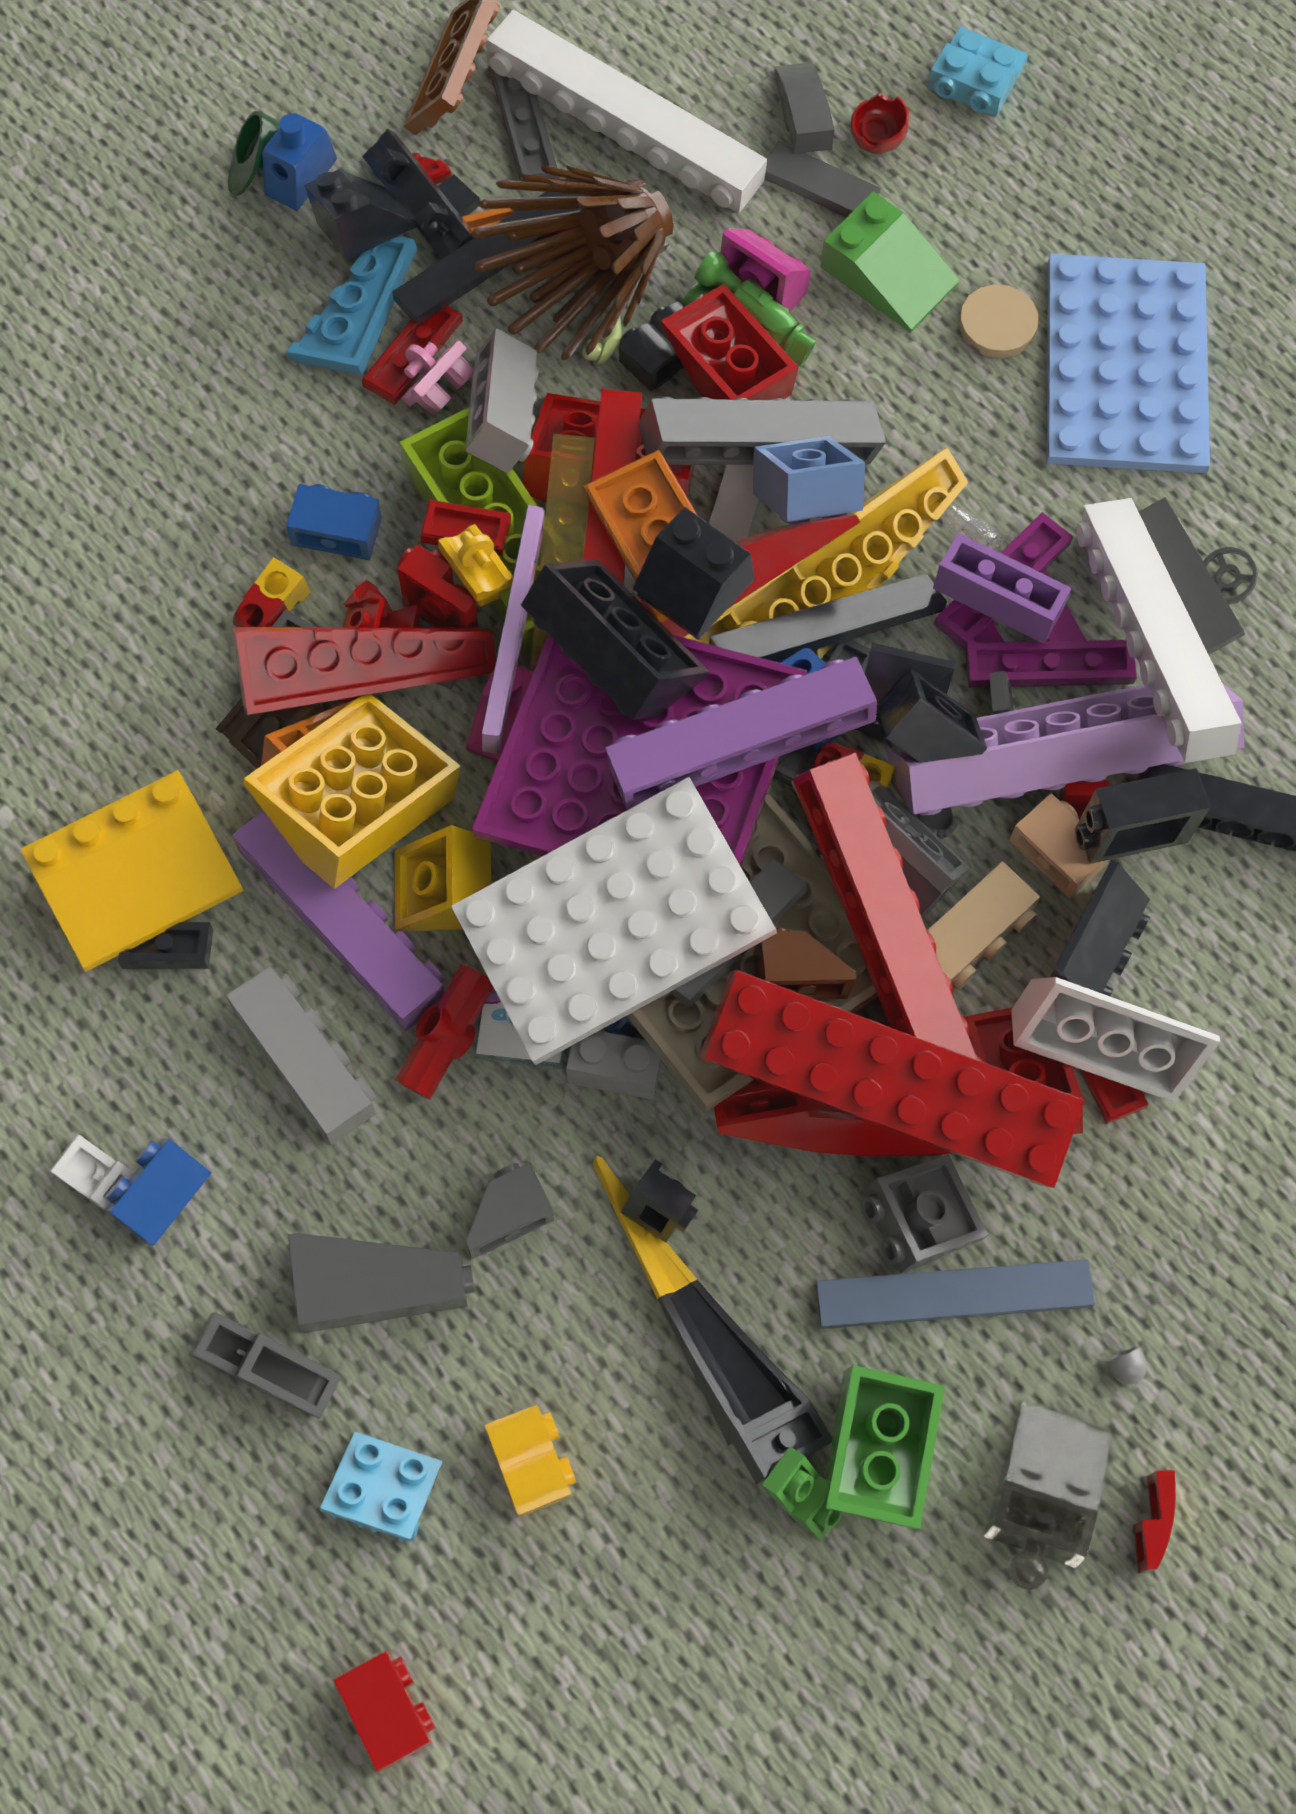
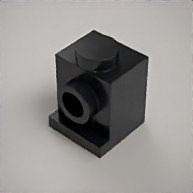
(660, 1204)

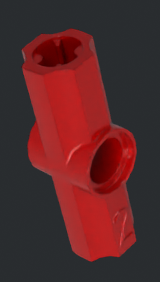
(445, 1031)

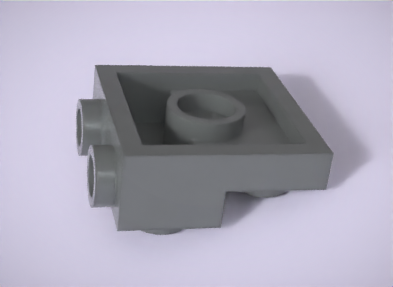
(922, 1213)

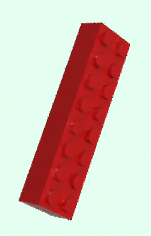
(891, 1079)

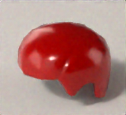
(880, 123)

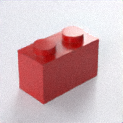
(384, 1710)

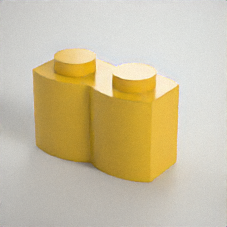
(529, 1459)

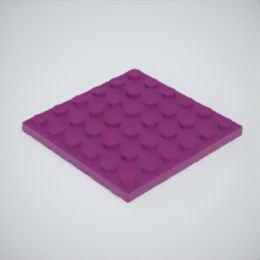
(555, 763)

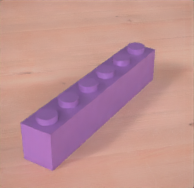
(743, 731)
(346, 925)

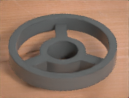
(1240, 578)

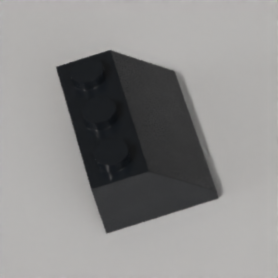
(1103, 932)

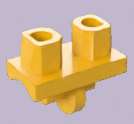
(476, 564)

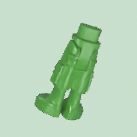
(770, 314)

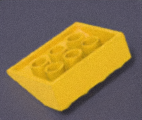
(353, 788)
(131, 870)

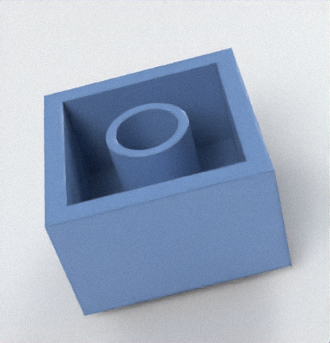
(808, 479)

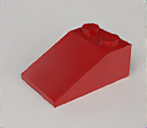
(729, 350)

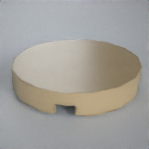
(998, 321)

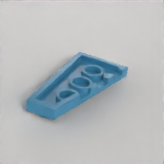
(357, 310)

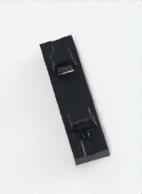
(417, 194)

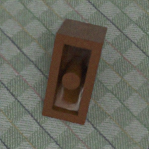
(803, 966)

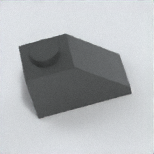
(509, 1209)

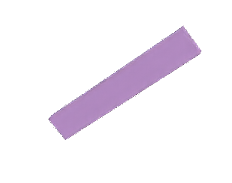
(512, 631)

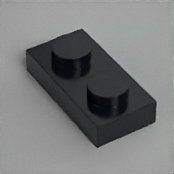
(179, 947)

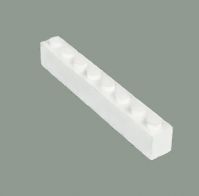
(626, 111)
(1159, 632)

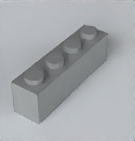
(502, 401)
(302, 1055)

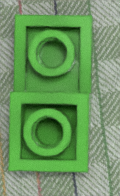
(801, 1493)

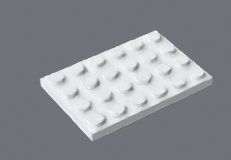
(613, 920)

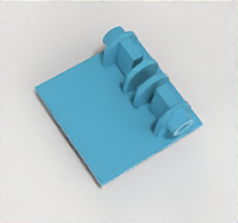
(381, 1487)

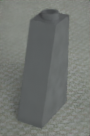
(368, 1282)

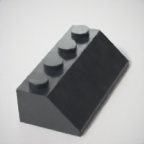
(612, 637)

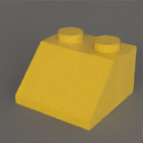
(436, 875)

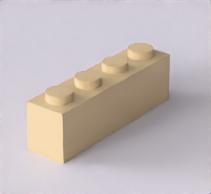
(981, 922)

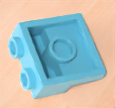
(977, 71)

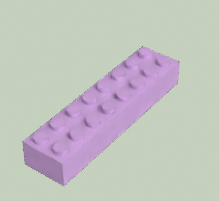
(1046, 750)

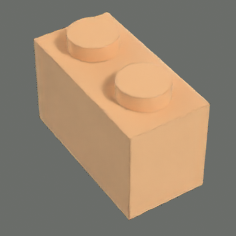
(1050, 844)

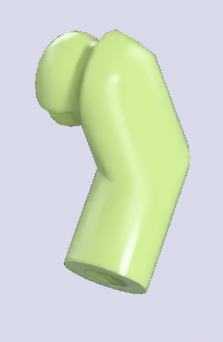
(605, 346)

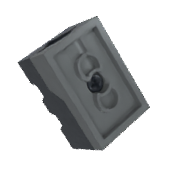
(927, 861)

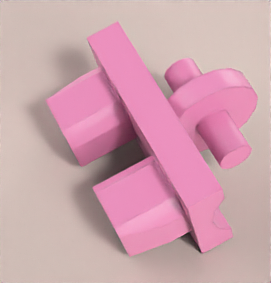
(450, 365)

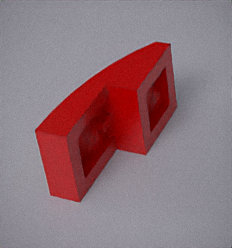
(1154, 1534)

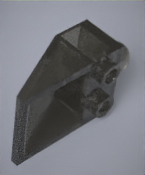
(1051, 1483)

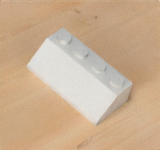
(1109, 1037)

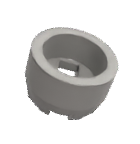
(1128, 1366)

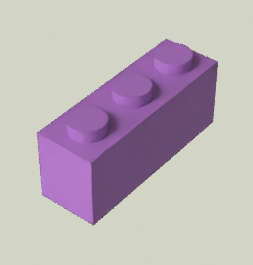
(1001, 588)

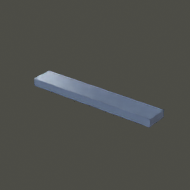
(954, 1294)

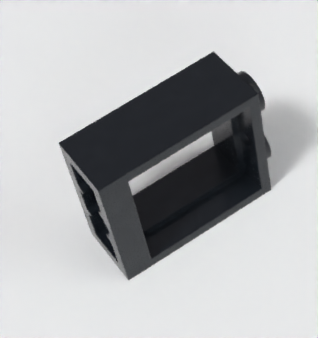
(1142, 816)

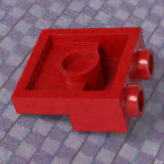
(428, 581)

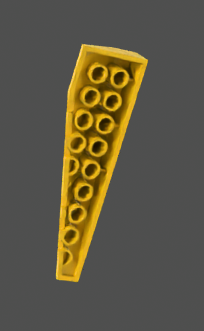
(862, 556)

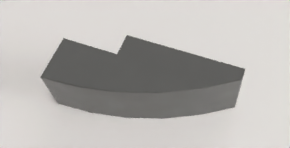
(805, 107)
(265, 1365)

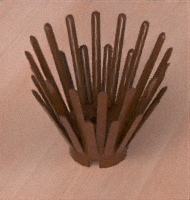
(613, 234)

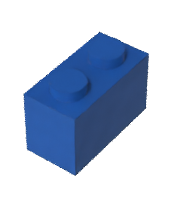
(334, 521)
(156, 1190)

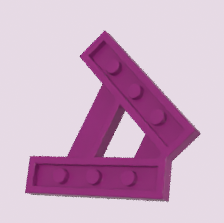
(1064, 657)

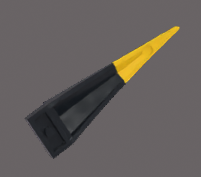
(745, 1390)

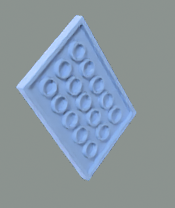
(1127, 364)

